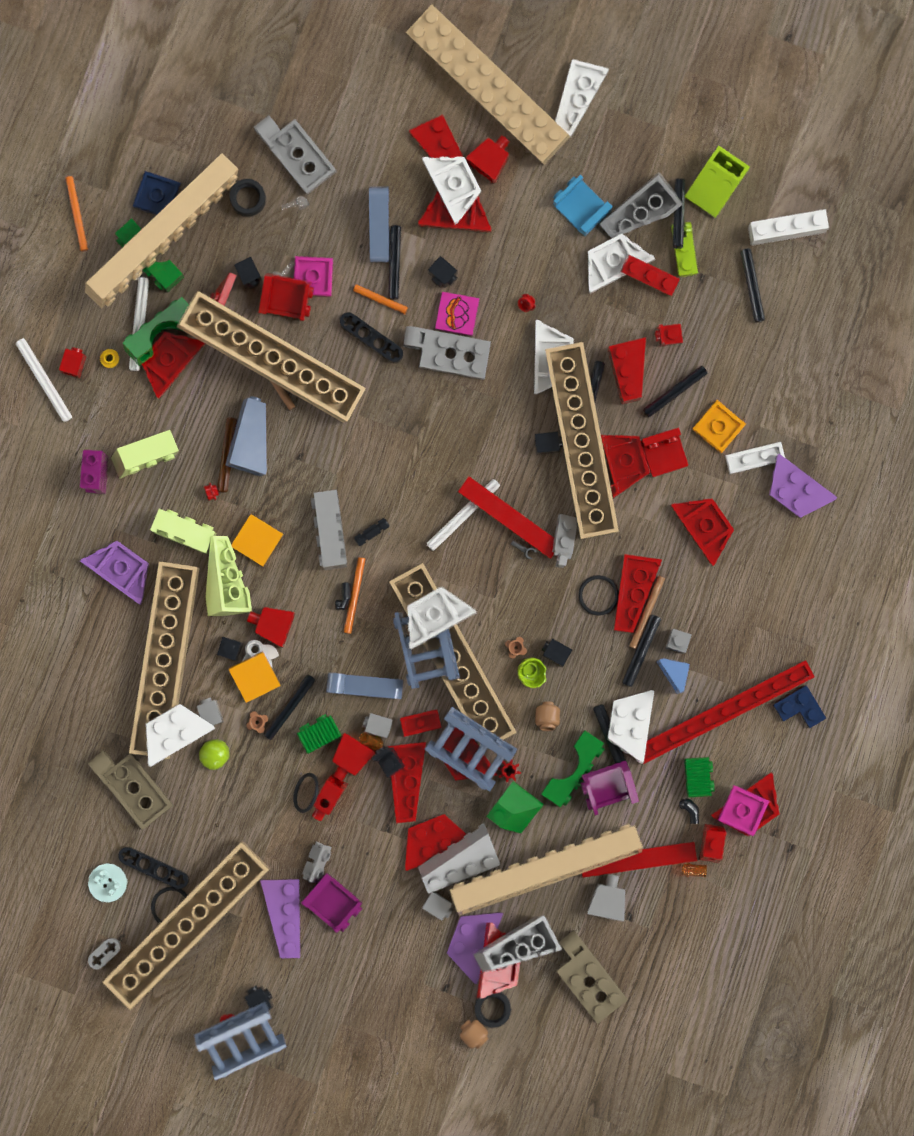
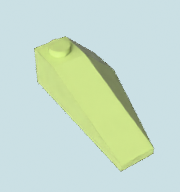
(224, 587)

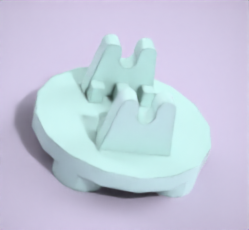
(101, 876)

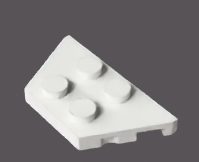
(454, 183)
(608, 259)
(544, 339)
(434, 615)
(631, 723)
(173, 731)

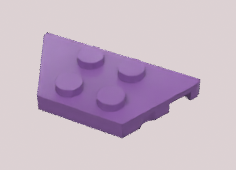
(797, 489)
(121, 569)
(470, 939)

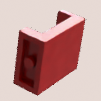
(286, 296)

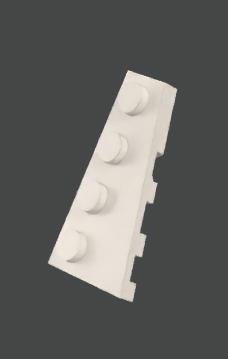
(578, 93)

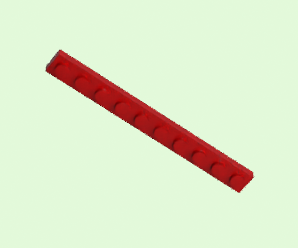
(727, 710)

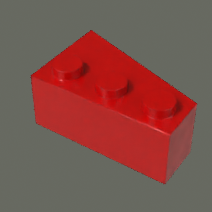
(628, 368)

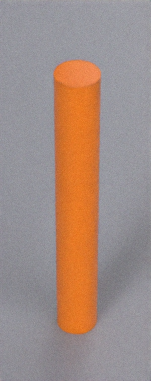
(380, 299)

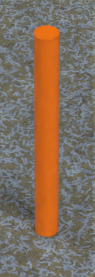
(76, 213)
(354, 595)

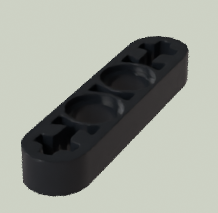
(373, 335)
(154, 865)

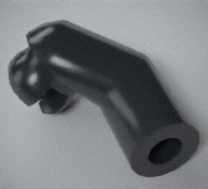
(346, 596)
(691, 808)

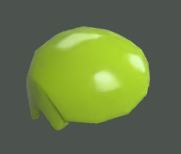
(532, 672)
(214, 754)

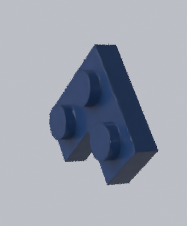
(802, 702)

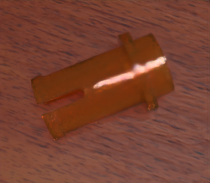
(373, 742)
(694, 870)

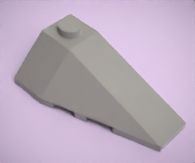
(649, 203)

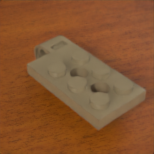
(118, 779)
(578, 968)

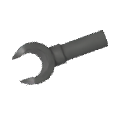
(525, 550)

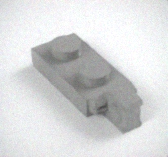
(564, 539)

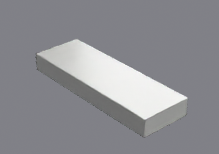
(753, 458)

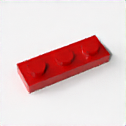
(650, 275)

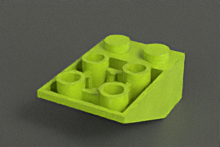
(717, 181)

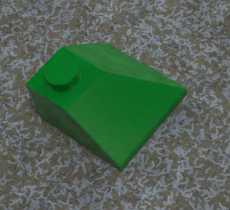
(515, 809)

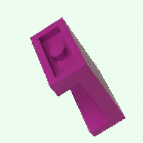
(94, 471)
(609, 786)
(333, 903)

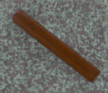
(224, 473)

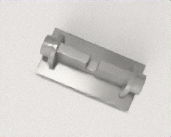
(314, 871)

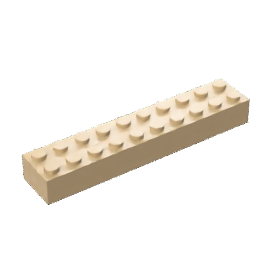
(488, 84)
(161, 231)
(271, 357)
(582, 440)
(164, 648)
(472, 690)
(546, 870)
(186, 925)

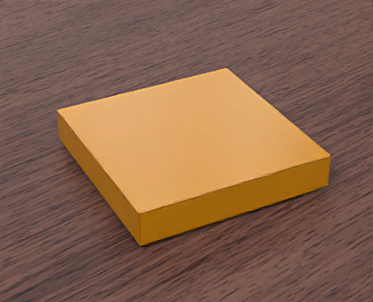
(719, 426)
(257, 540)
(254, 676)

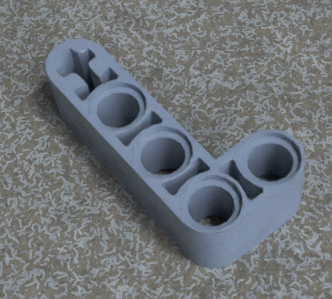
(379, 223)
(364, 686)

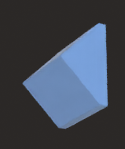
(675, 672)

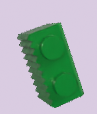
(319, 734)
(698, 777)

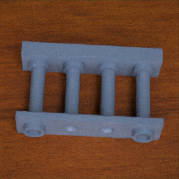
(446, 651)
(487, 740)
(239, 1023)

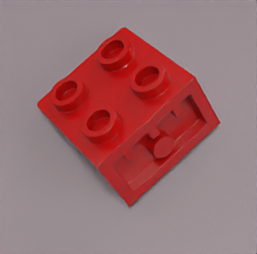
(664, 452)

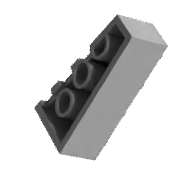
(330, 530)
(460, 861)
(521, 944)

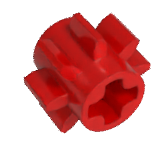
(511, 775)

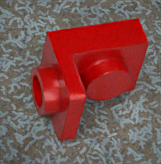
(669, 334)

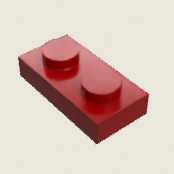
(420, 723)

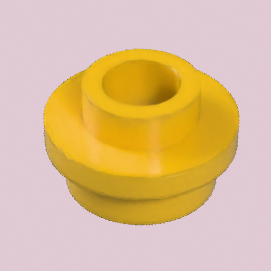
(115, 360)

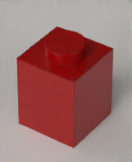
(72, 362)

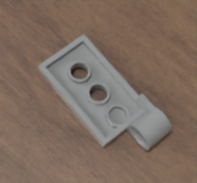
(287, 140)
(435, 344)

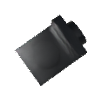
(388, 761)

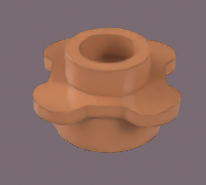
(519, 643)
(252, 722)

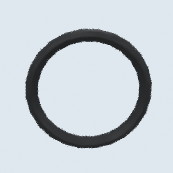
(581, 597)
(297, 789)
(156, 897)

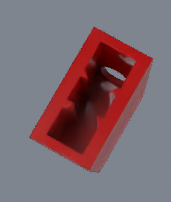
(489, 158)
(272, 624)
(351, 757)
(332, 792)
(712, 843)

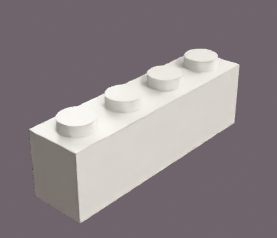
(788, 227)

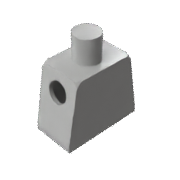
(608, 900)

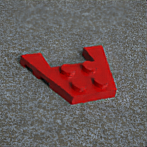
(625, 461)

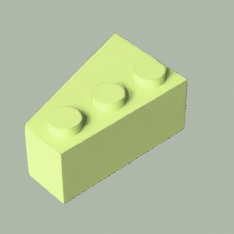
(144, 453)
(183, 530)

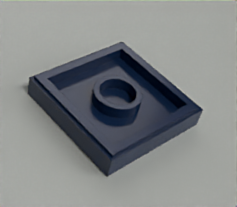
(155, 193)

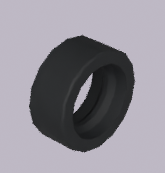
(245, 211)
(493, 1023)

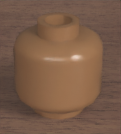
(547, 716)
(473, 1034)

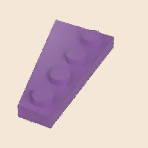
(284, 912)

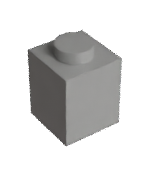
(678, 641)
(210, 711)
(377, 725)
(438, 906)

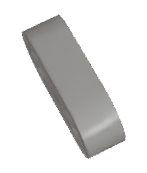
(107, 956)

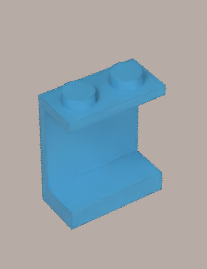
(581, 205)

